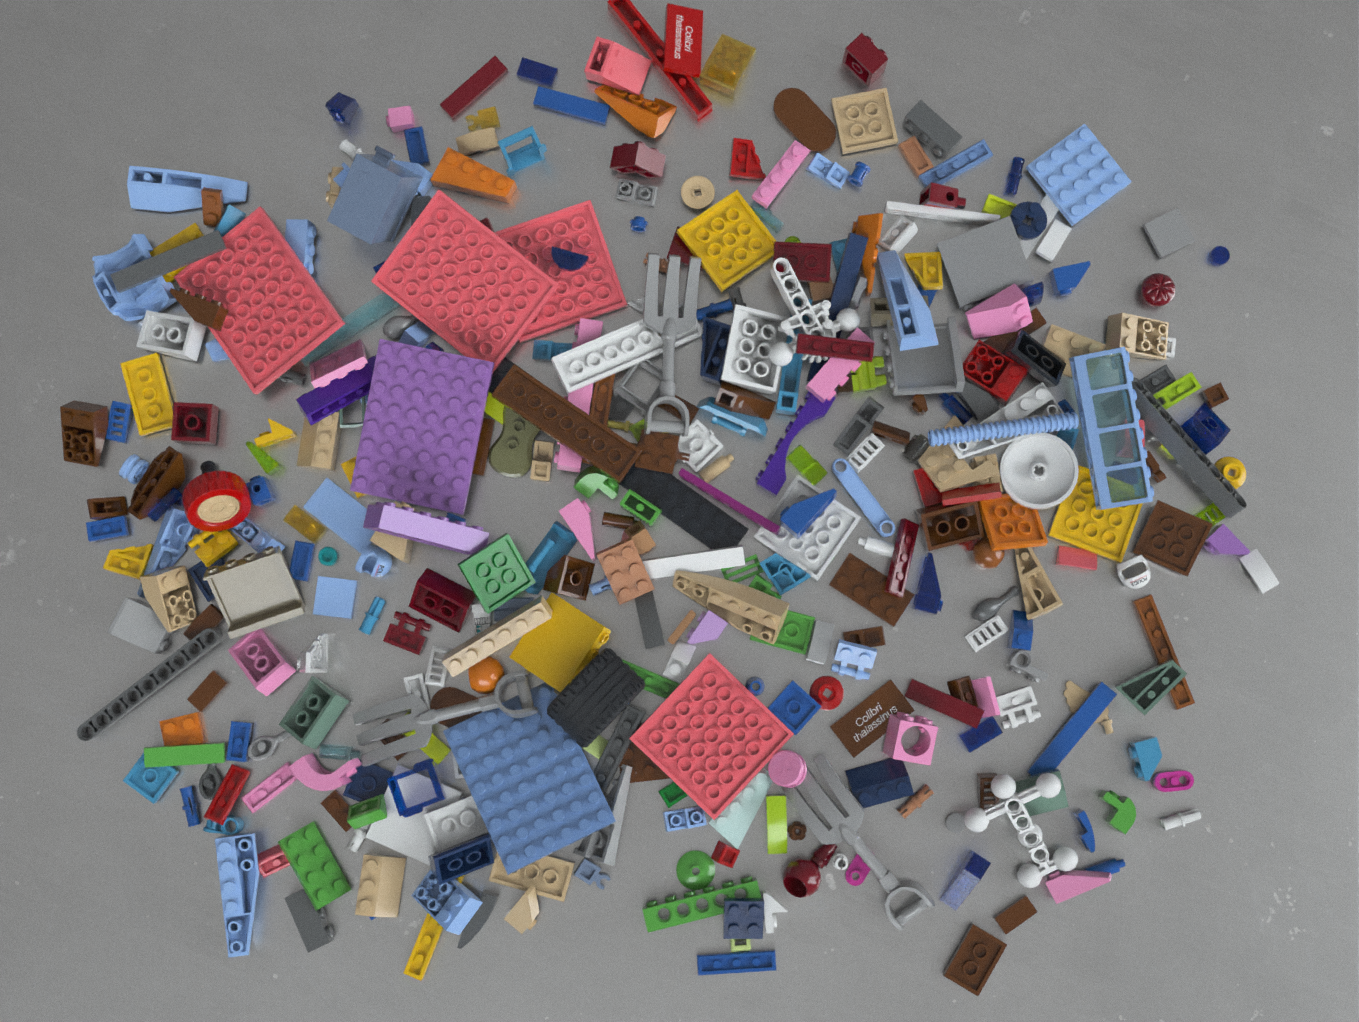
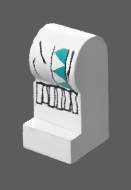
(481, 619)

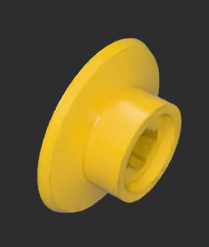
(1231, 463)

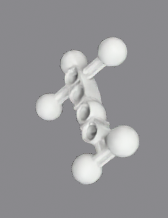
(1004, 787)

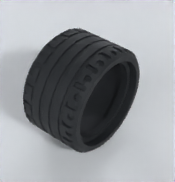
(595, 697)

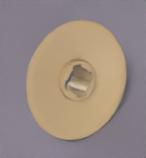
(695, 184)

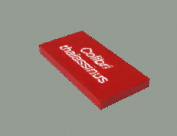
(683, 40)

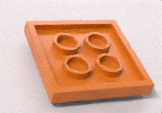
(1011, 524)

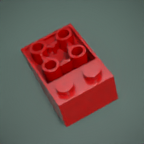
(993, 372)

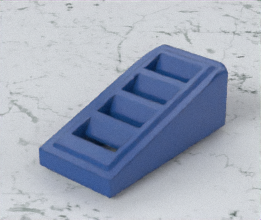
(114, 412)

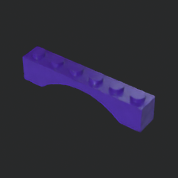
(774, 475)

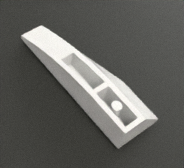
(1031, 404)

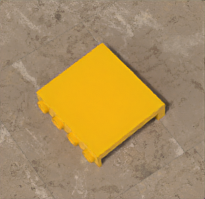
(561, 644)

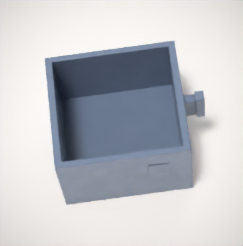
(374, 197)

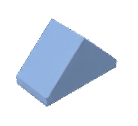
(416, 335)

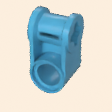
(213, 827)

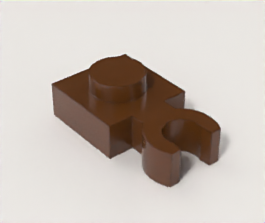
(1157, 474)

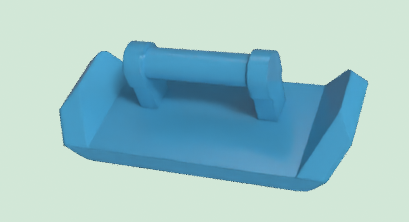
(747, 421)
(550, 550)

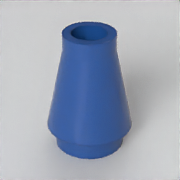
(749, 683)

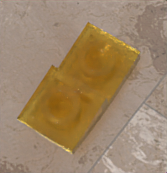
(304, 523)

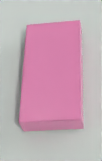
(986, 696)

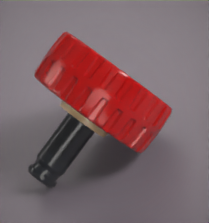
(216, 499)

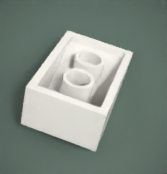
(171, 335)

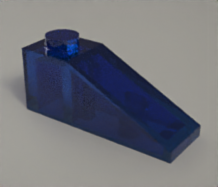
(928, 591)
(965, 880)

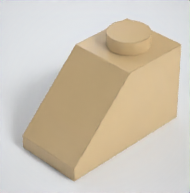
(524, 911)

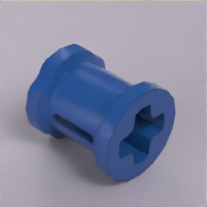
(858, 174)

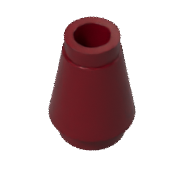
(823, 855)

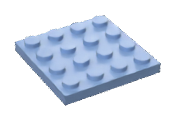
(1078, 174)

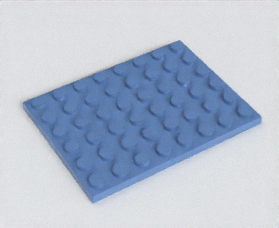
(528, 781)

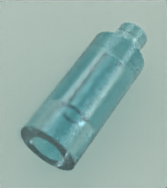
(338, 752)

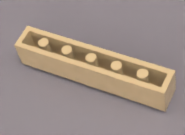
(497, 636)

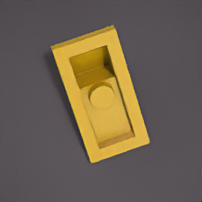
(278, 434)

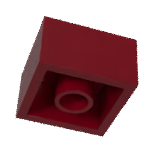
(865, 59)
(194, 423)

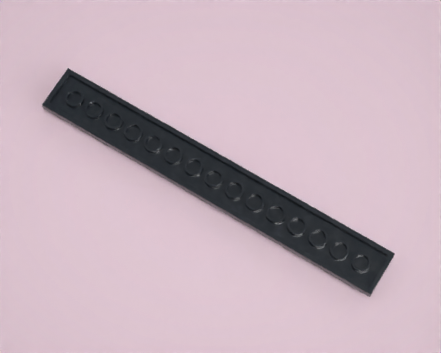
(671, 496)

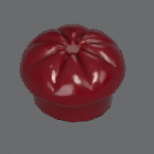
(1157, 289)

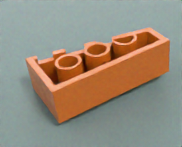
(471, 177)

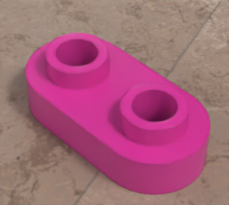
(1172, 781)
(859, 867)

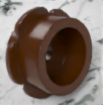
(802, 830)

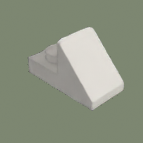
(679, 660)
(771, 906)

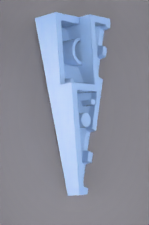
(170, 541)

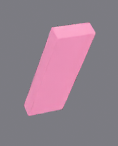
(269, 788)

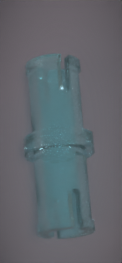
(766, 216)

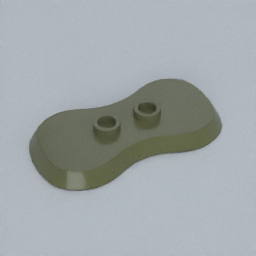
(513, 449)

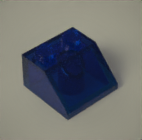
(1205, 428)

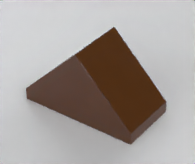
(107, 507)

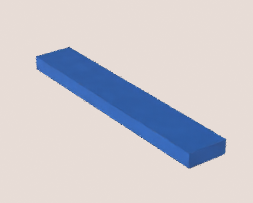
(1073, 729)

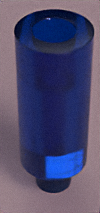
(956, 408)

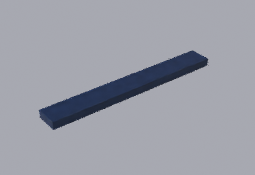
(843, 285)

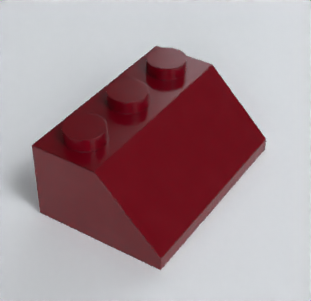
(442, 600)

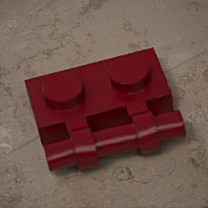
(404, 638)

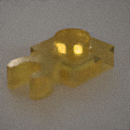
(486, 119)

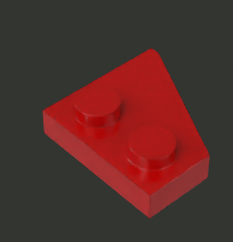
(745, 161)

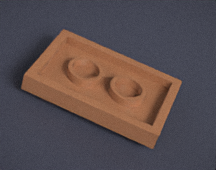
(625, 571)

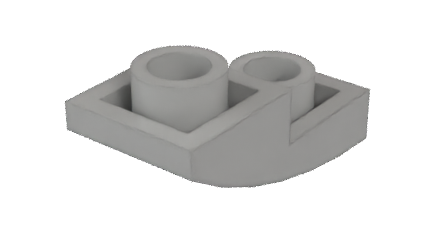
(636, 193)
(820, 642)

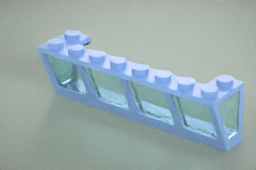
(1111, 428)

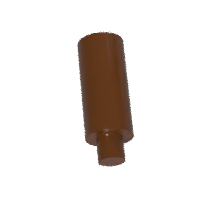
(617, 520)

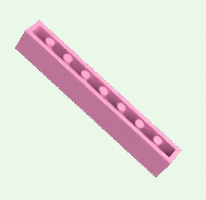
(586, 331)

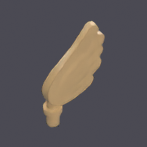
(1076, 696)

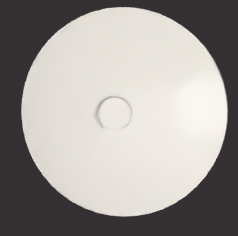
(1039, 471)

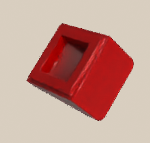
(725, 854)

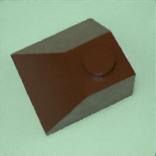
(569, 577)

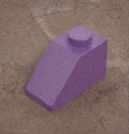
(1224, 542)

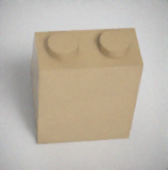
(396, 546)

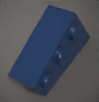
(713, 351)

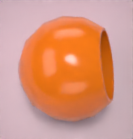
(485, 675)

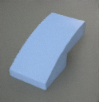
(828, 171)

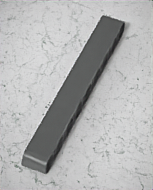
(1187, 452)
(142, 688)

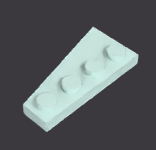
(739, 814)

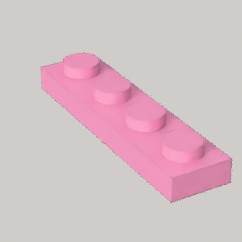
(780, 174)

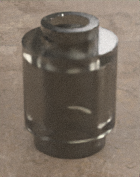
(916, 447)

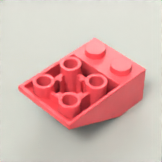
(616, 66)

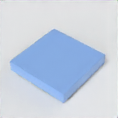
(335, 597)

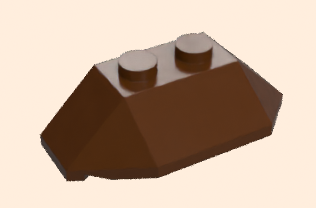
(161, 476)

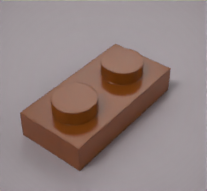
(212, 206)

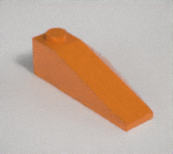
(643, 114)
(869, 227)

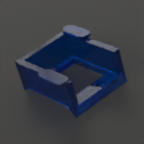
(397, 794)

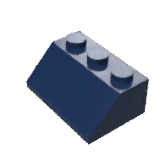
(879, 782)
(461, 859)

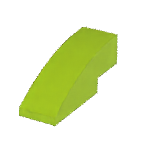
(776, 824)

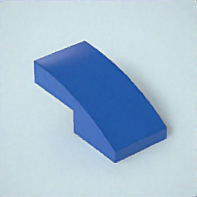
(1086, 835)

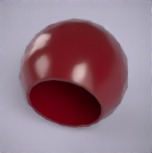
(801, 878)

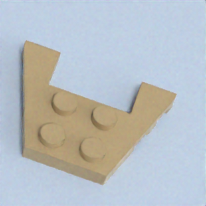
(950, 472)

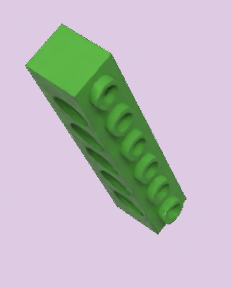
(656, 922)

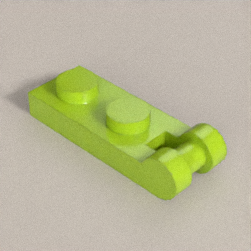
(1178, 390)

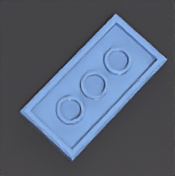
(340, 514)

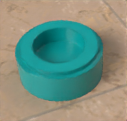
(328, 556)

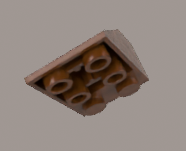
(83, 432)

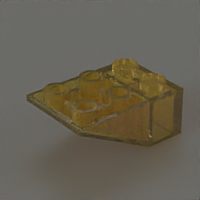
(726, 66)

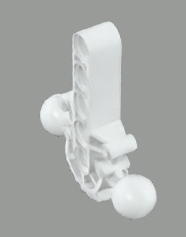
(846, 320)

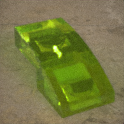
(806, 465)

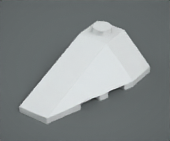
(314, 657)

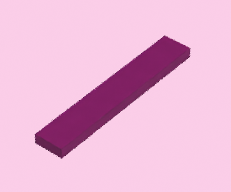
(729, 501)

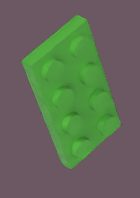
(314, 865)

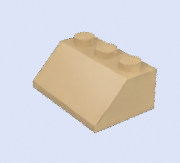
(1068, 345)
(320, 443)
(380, 885)

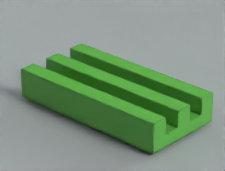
(757, 563)

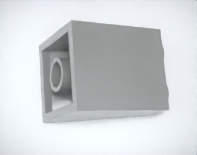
(140, 625)

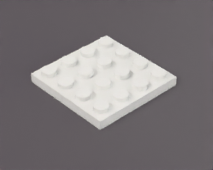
(820, 541)

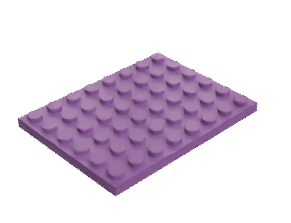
(422, 426)

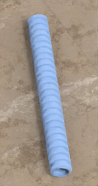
(1003, 429)

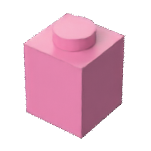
(400, 118)

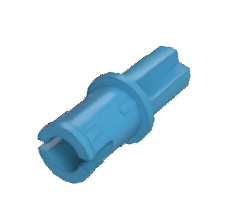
(372, 615)

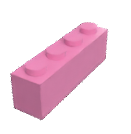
(835, 372)

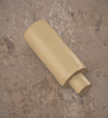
(716, 468)

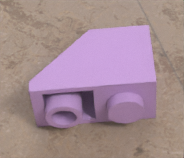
(708, 629)

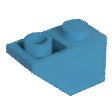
(1146, 755)

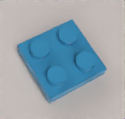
(150, 781)

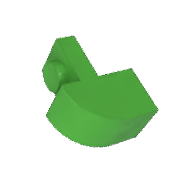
(592, 479)
(1124, 811)

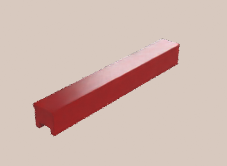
(653, 49)

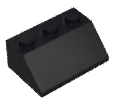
(1036, 358)

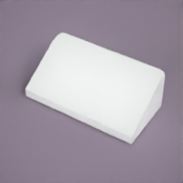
(898, 235)

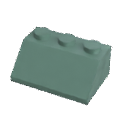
(313, 713)
(1041, 804)

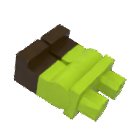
(864, 378)

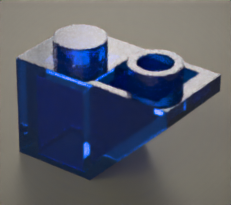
(342, 108)

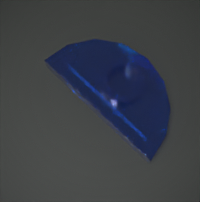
(568, 260)

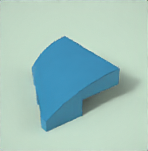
(783, 573)

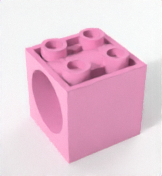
(922, 750)

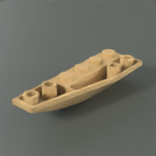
(735, 603)

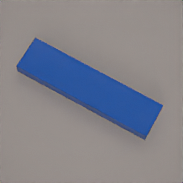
(571, 105)
(736, 962)

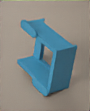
(525, 155)

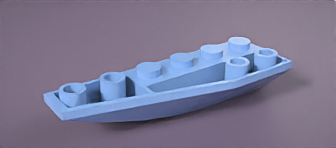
(177, 190)
(907, 307)
(238, 885)

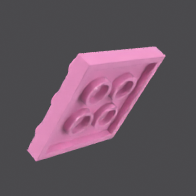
(338, 364)

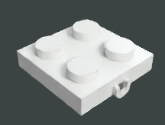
(700, 445)

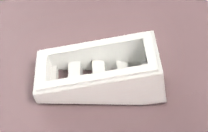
(876, 441)
(1003, 629)
(442, 683)

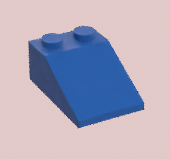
(804, 513)

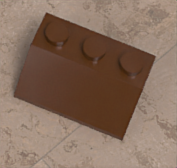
(949, 524)

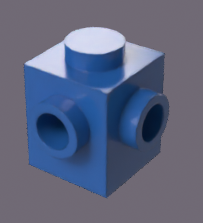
(260, 490)

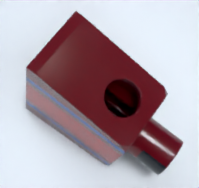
(941, 196)

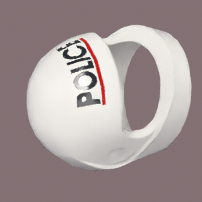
(1134, 572)

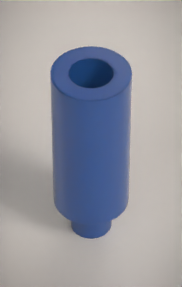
(1108, 866)

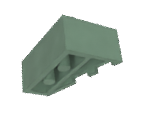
(1151, 685)

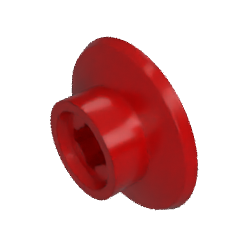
(832, 684)

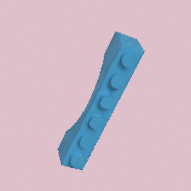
(790, 376)

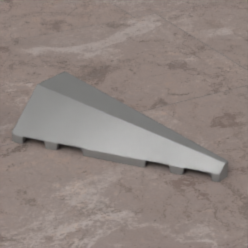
(604, 843)

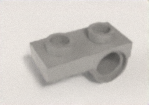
(1034, 673)

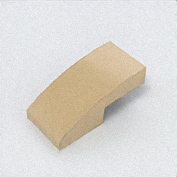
(477, 141)
(542, 460)

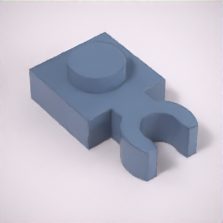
(589, 872)

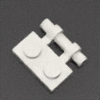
(1016, 701)

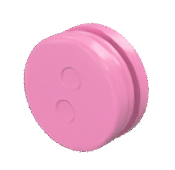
(787, 769)

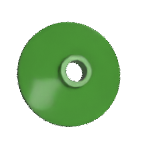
(698, 860)

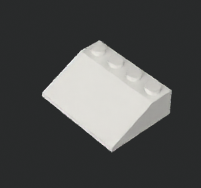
(748, 349)

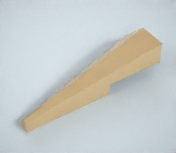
(1036, 587)

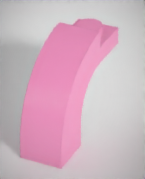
(314, 776)

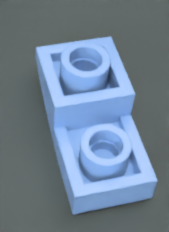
(684, 818)

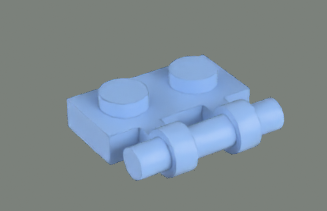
(854, 654)

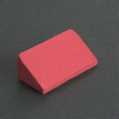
(1076, 558)
(272, 861)

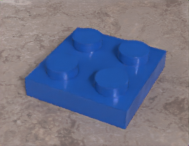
(794, 707)

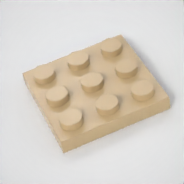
(864, 121)

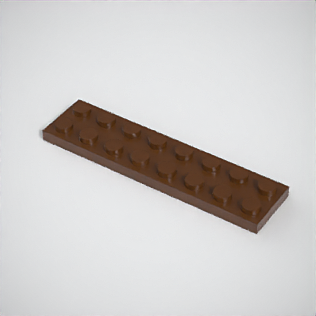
(566, 423)

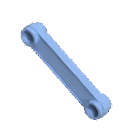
(863, 497)

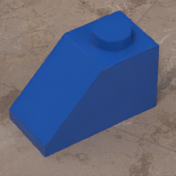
(1067, 278)
(1020, 631)

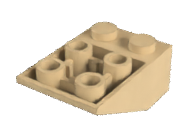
(1138, 335)
(170, 596)

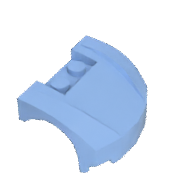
(134, 302)

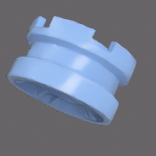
(133, 469)

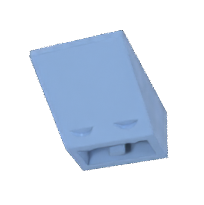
(447, 903)

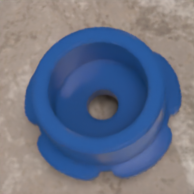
(638, 224)

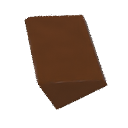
(890, 433)
(963, 689)

